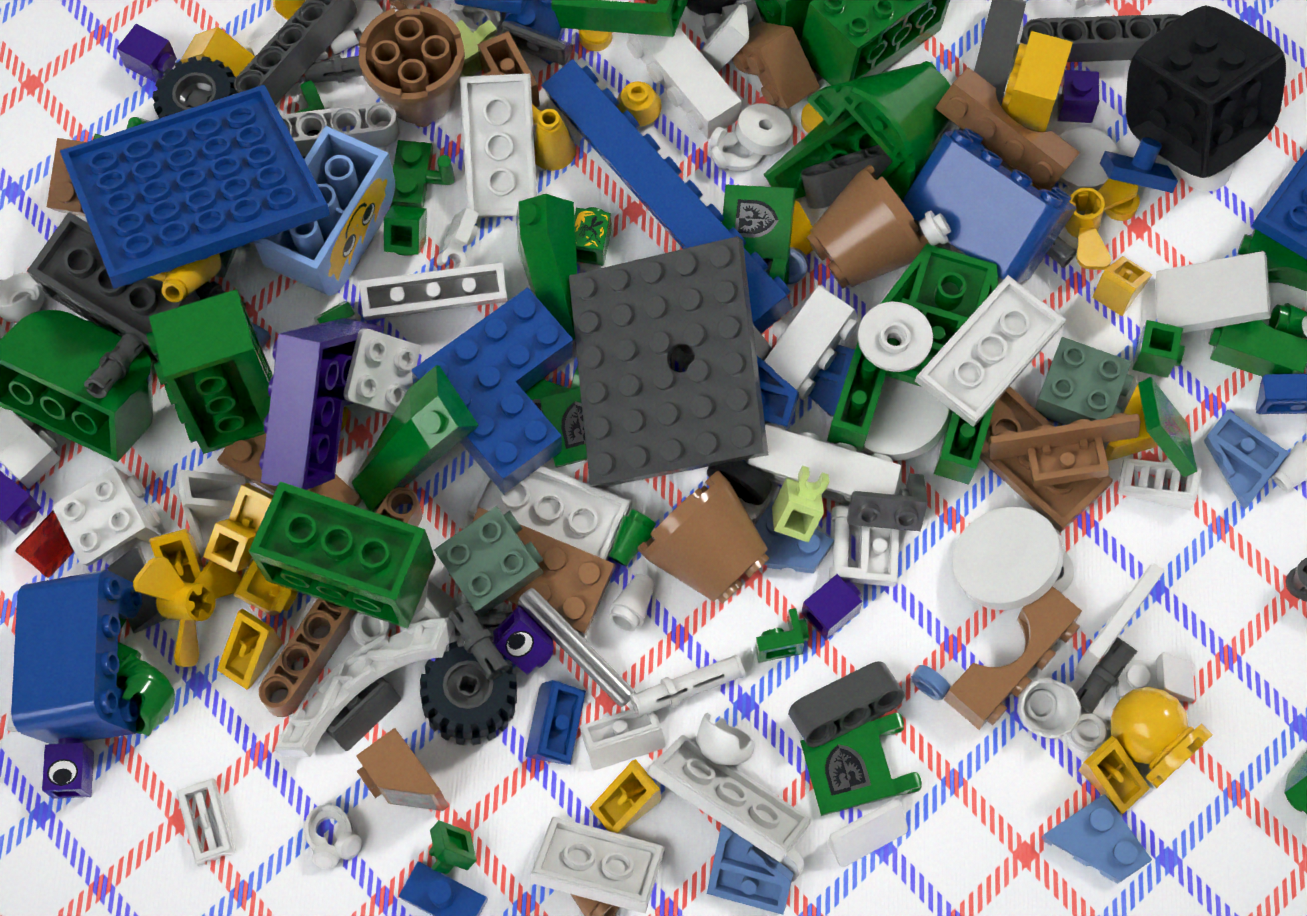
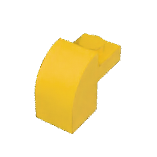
(234, 536)

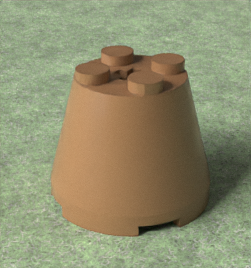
(413, 62)
(866, 231)
(708, 541)

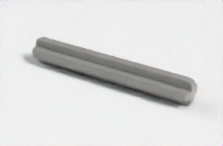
(576, 646)

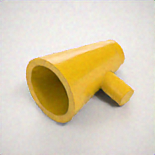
(552, 140)
(188, 278)

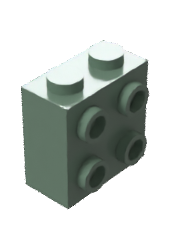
(1083, 384)
(490, 560)

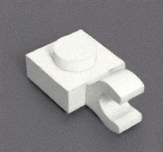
(460, 233)

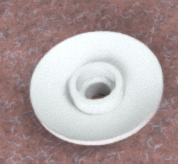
(898, 322)

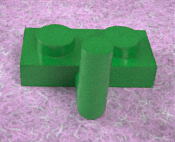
(413, 172)

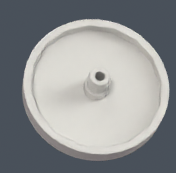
(906, 421)
(1007, 558)

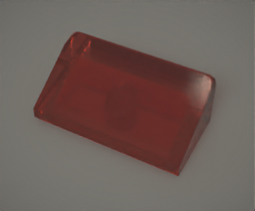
(46, 546)

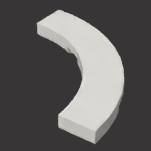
(354, 674)

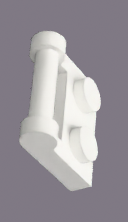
(876, 552)

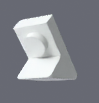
(1164, 673)

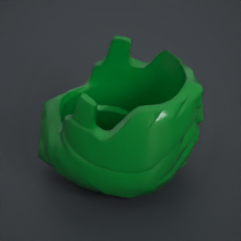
(149, 689)

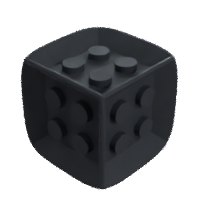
(1205, 90)

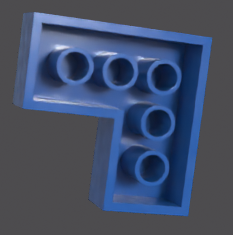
(491, 372)

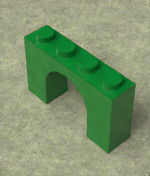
(1254, 344)

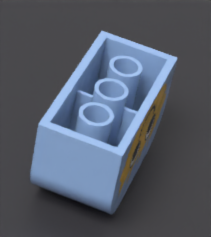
(358, 192)

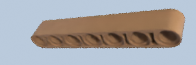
(322, 614)

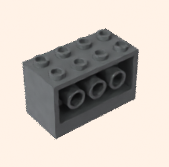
(76, 277)

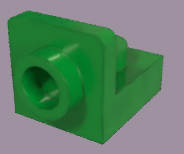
(778, 644)

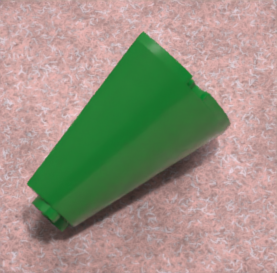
(896, 113)

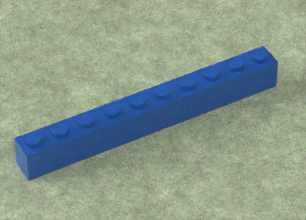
(657, 180)

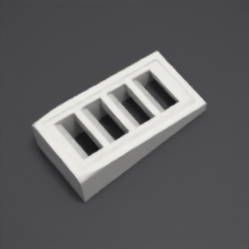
(1161, 470)

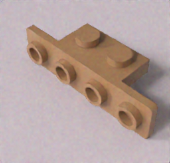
(1065, 451)

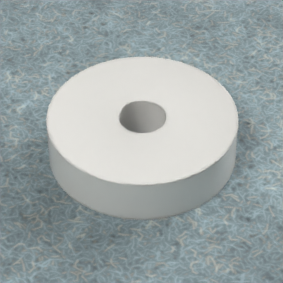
(762, 141)

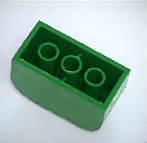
(44, 379)

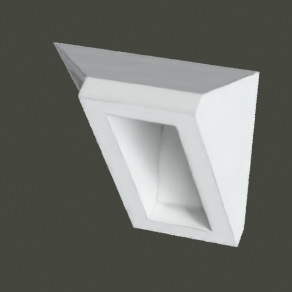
(207, 500)

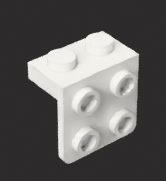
(380, 371)
(106, 515)

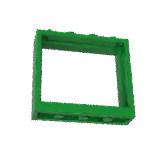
(620, 17)

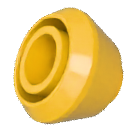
(640, 101)

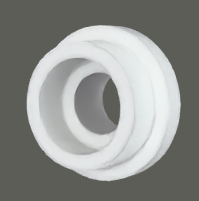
(935, 228)

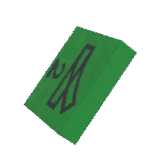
(1167, 427)

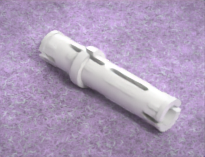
(687, 685)

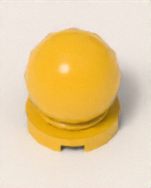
(1156, 731)

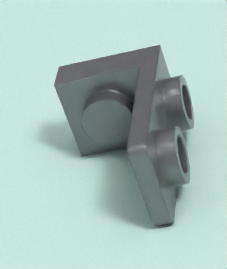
(891, 511)

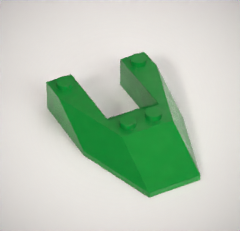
(947, 292)

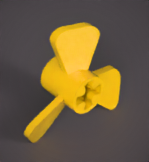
(1090, 247)
(185, 600)

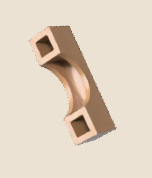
(974, 105)
(984, 689)

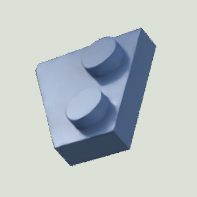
(1243, 456)
(789, 551)
(1100, 840)
(748, 874)

